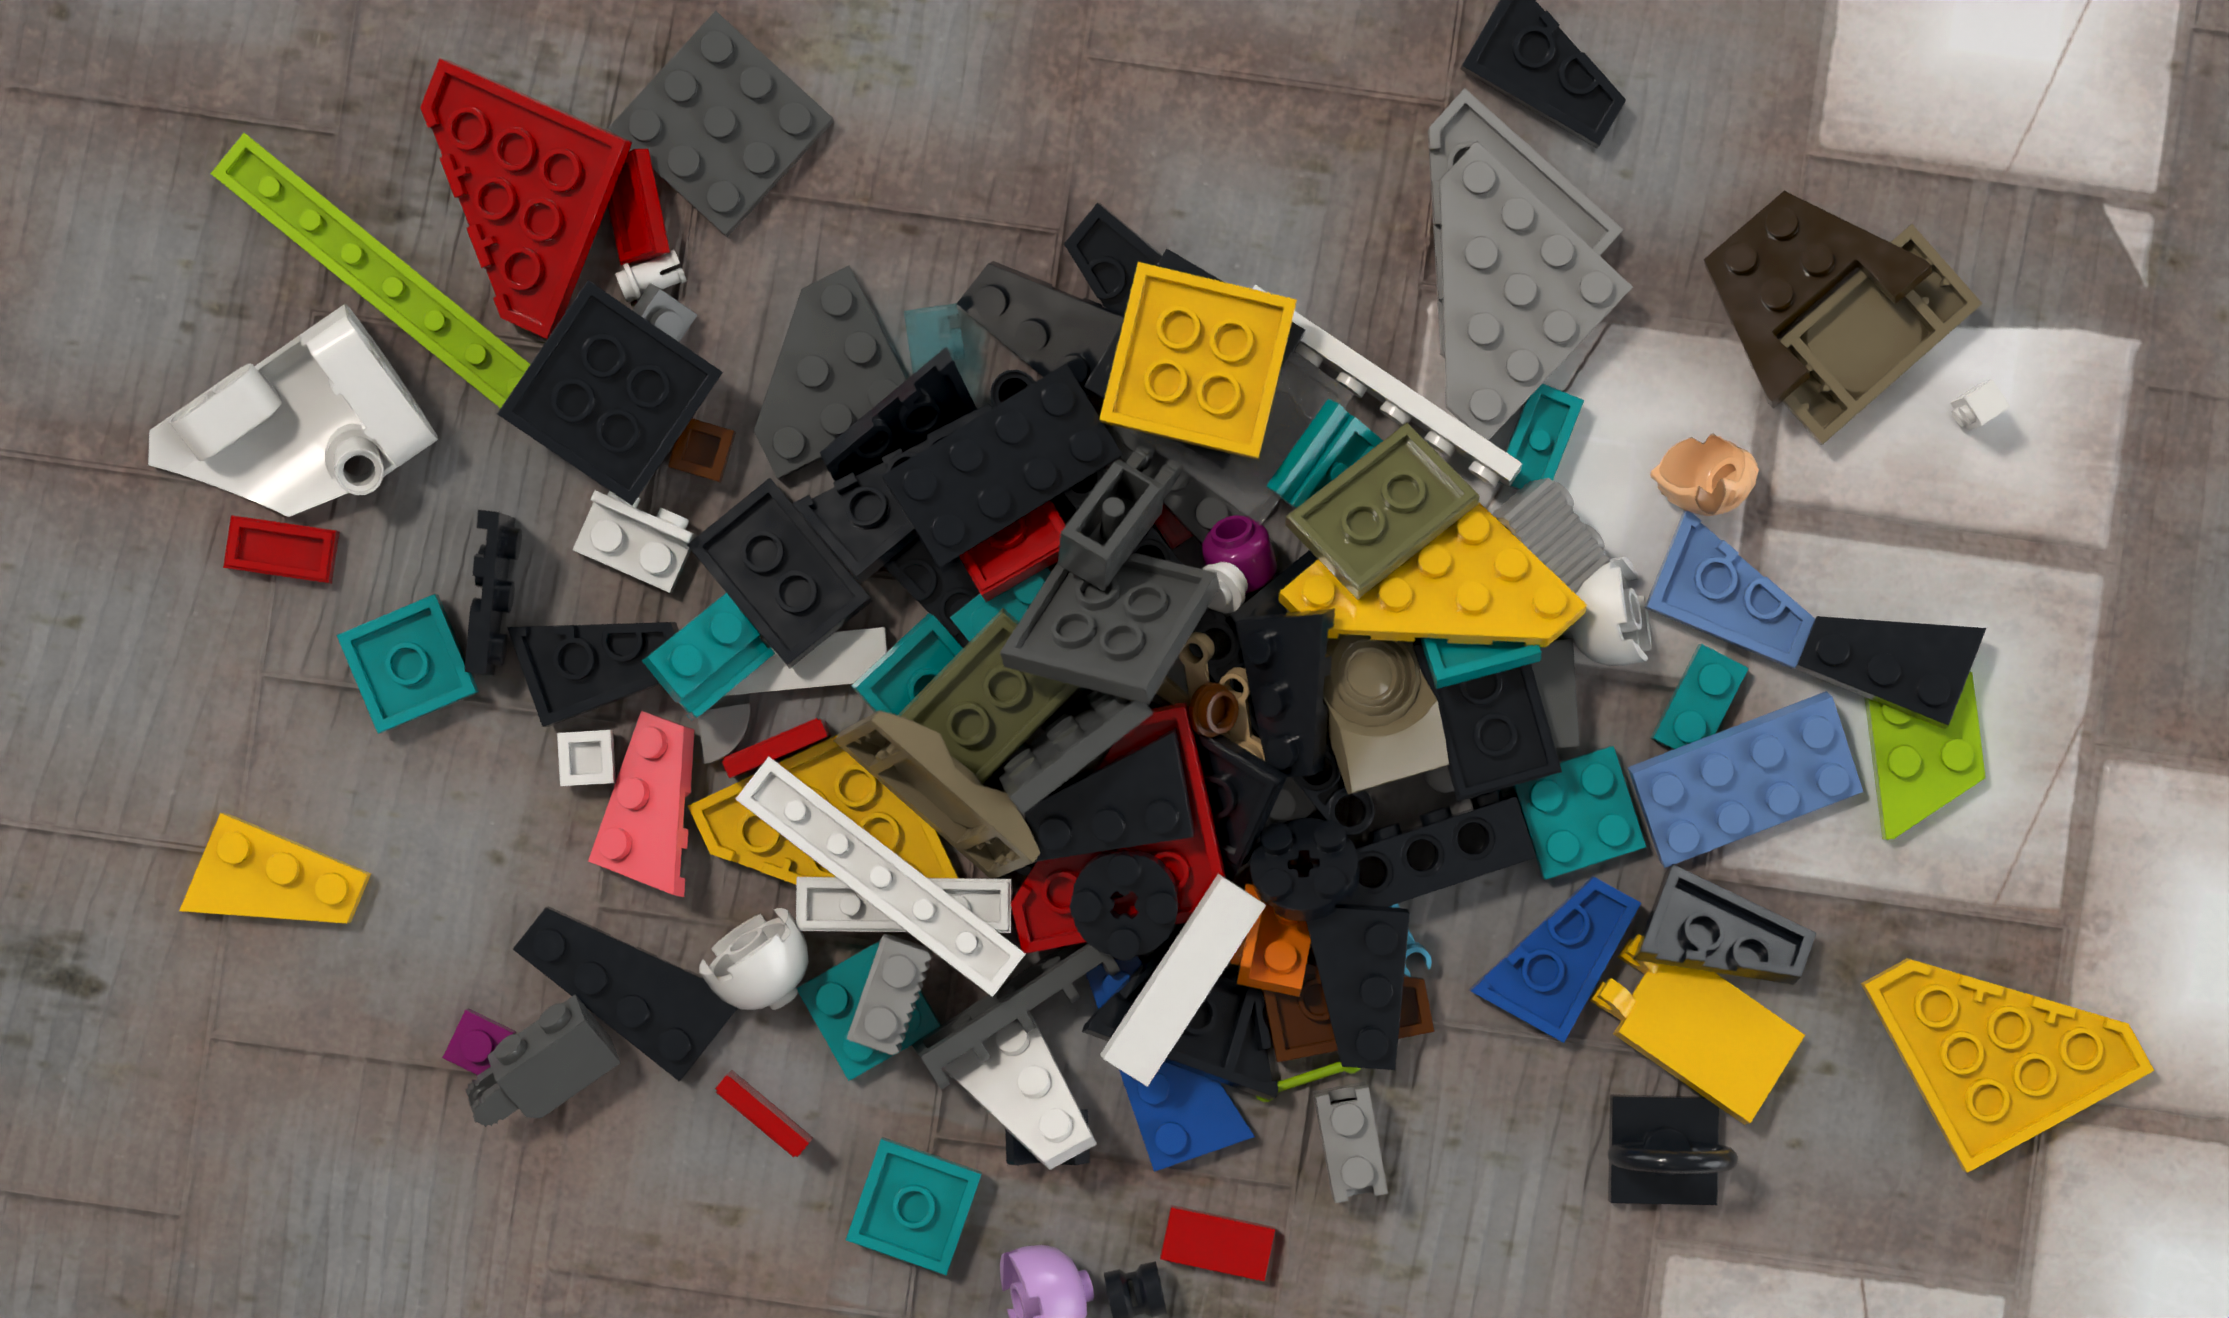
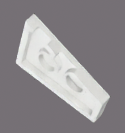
(1026, 1093)

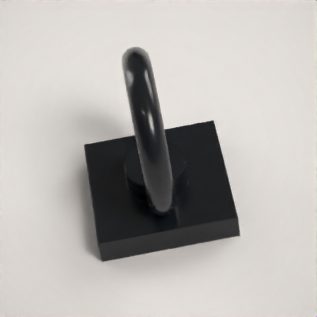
(1665, 1150)

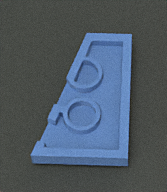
(1725, 597)

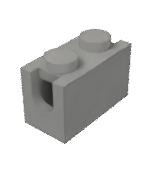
(1350, 1141)

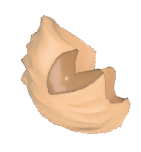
(1706, 476)

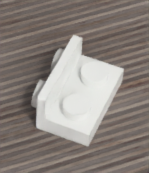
(636, 541)

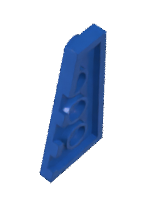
(1179, 1110)

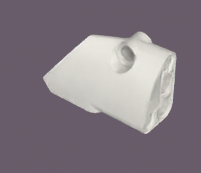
(295, 421)

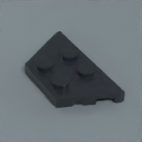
(1222, 1039)

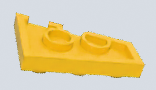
(271, 877)

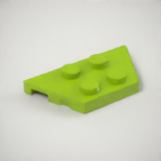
(1920, 763)

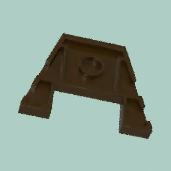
(1786, 264)

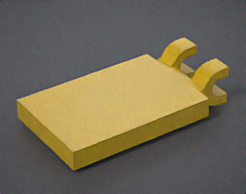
(1701, 1032)

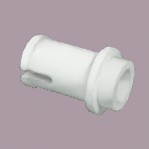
(636, 279)

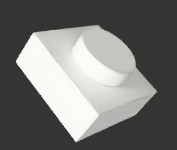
(586, 757)

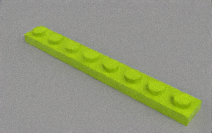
(371, 269)

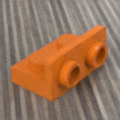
(1273, 953)

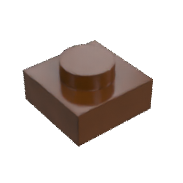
(703, 450)

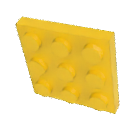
(1198, 360)

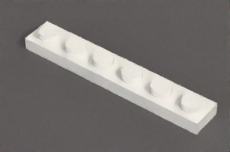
(1405, 405)
(880, 876)

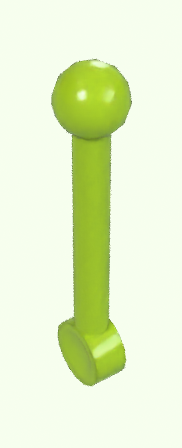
(1311, 1076)

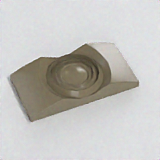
(1865, 342)
(1380, 713)
(942, 791)

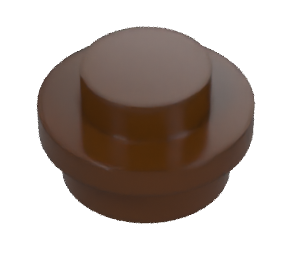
(1212, 710)

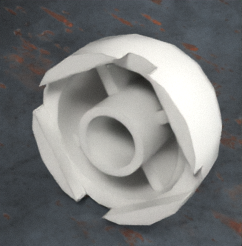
(1615, 620)
(758, 963)

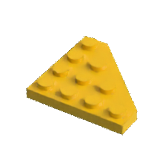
(1461, 587)
(833, 774)
(1997, 1058)

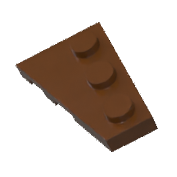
(1303, 1026)

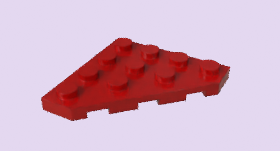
(527, 185)
(1045, 896)

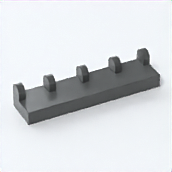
(1009, 1003)

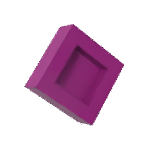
(474, 1040)

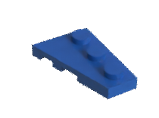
(1561, 960)

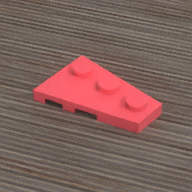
(645, 813)

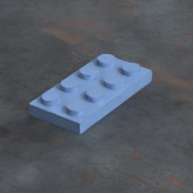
(1745, 779)

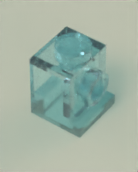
(931, 332)

